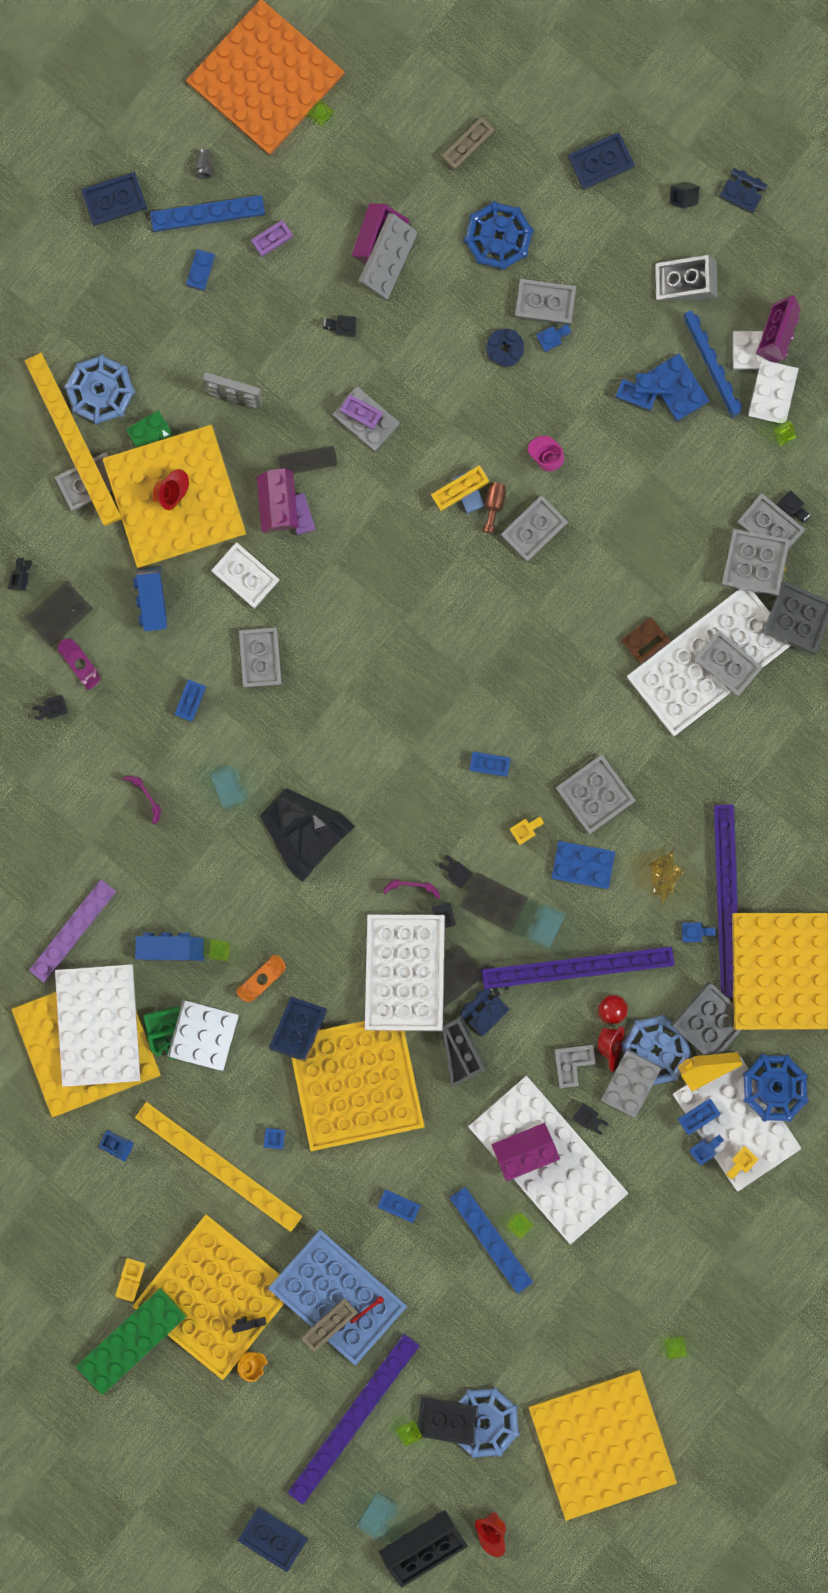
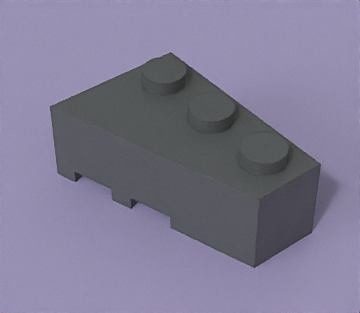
(462, 1052)

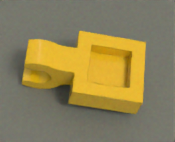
(524, 831)
(743, 1161)

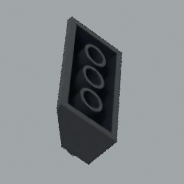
(423, 1548)

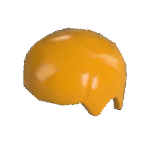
(251, 1366)

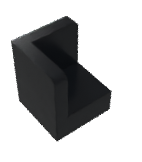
(684, 195)
(445, 909)

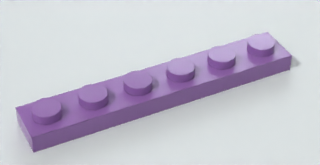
(72, 931)

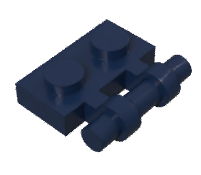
(741, 196)
(488, 1015)

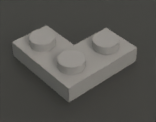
(567, 1062)

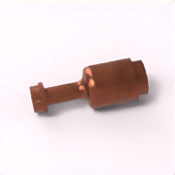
(494, 502)

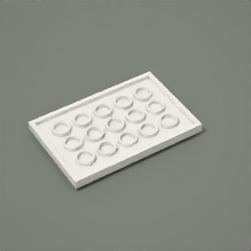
(405, 973)
(97, 1025)
(739, 1126)

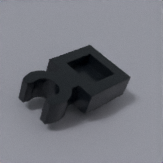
(53, 707)
(457, 873)
(587, 1116)
(243, 1324)

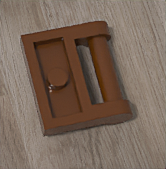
(641, 637)

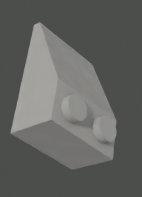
(687, 279)

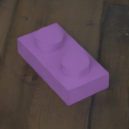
(272, 238)
(361, 412)
(305, 521)

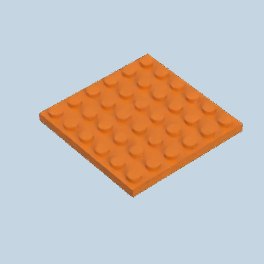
(265, 77)

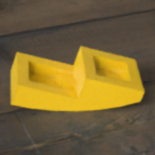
(130, 1280)

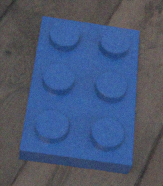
(687, 392)
(583, 865)

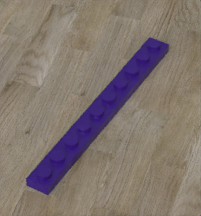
(726, 890)
(577, 968)
(353, 1418)

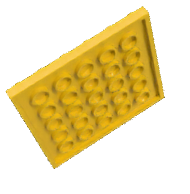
(200, 518)
(780, 970)
(40, 1034)
(357, 1086)
(215, 1284)
(602, 1445)

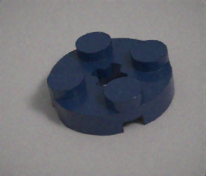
(496, 341)

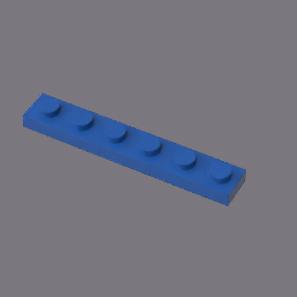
(207, 213)
(709, 357)
(491, 1240)

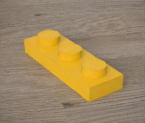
(460, 488)

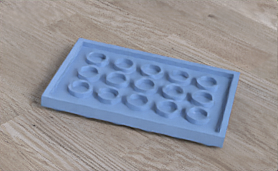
(321, 1279)

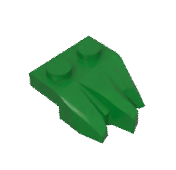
(149, 430)
(160, 1029)

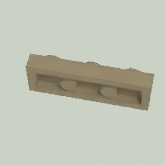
(468, 143)
(329, 1325)

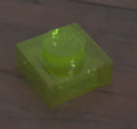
(320, 112)
(784, 432)
(219, 950)
(519, 1225)
(675, 1347)
(409, 1433)

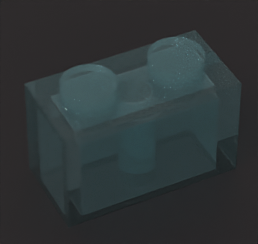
(228, 787)
(546, 926)
(377, 1515)

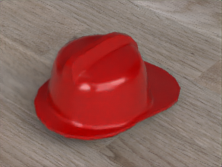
(171, 489)
(609, 1045)
(491, 1534)

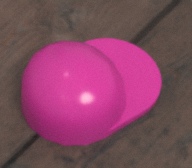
(546, 453)

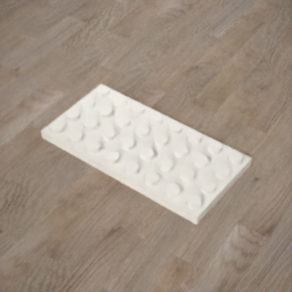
(680, 687)
(568, 1191)

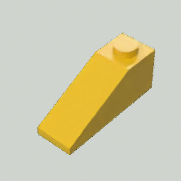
(706, 1068)

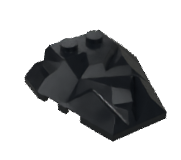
(304, 830)

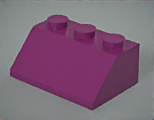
(371, 228)
(779, 329)
(277, 500)
(525, 1151)

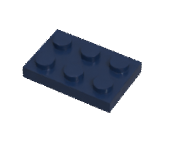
(601, 161)
(114, 199)
(298, 1029)
(272, 1539)

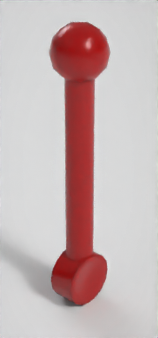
(379, 1300)

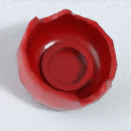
(612, 1010)

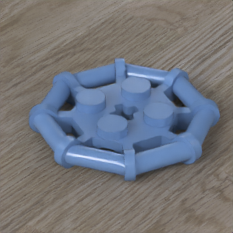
(98, 378)
(662, 1041)
(495, 1422)

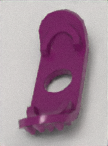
(72, 652)
(138, 782)
(395, 884)

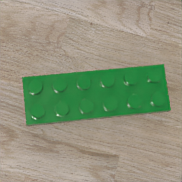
(131, 1341)

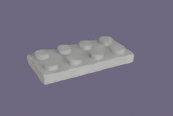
(388, 256)

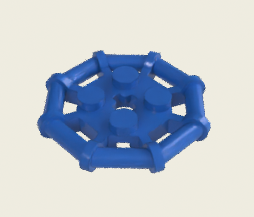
(497, 246)
(768, 1095)

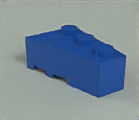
(150, 599)
(169, 947)

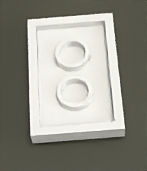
(773, 392)
(245, 575)

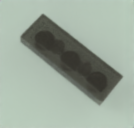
(309, 460)

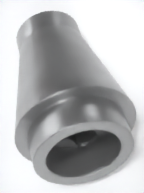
(204, 166)

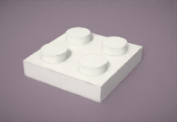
(744, 350)

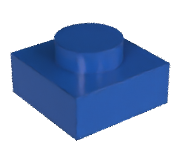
(274, 1138)

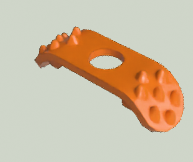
(251, 989)

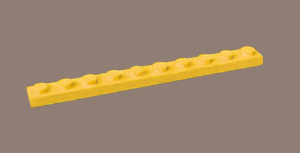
(73, 439)
(218, 1166)

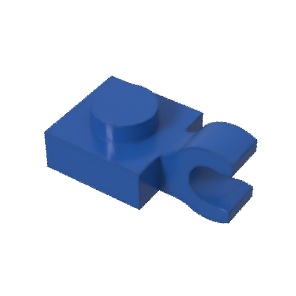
(550, 338)
(693, 932)
(705, 1151)

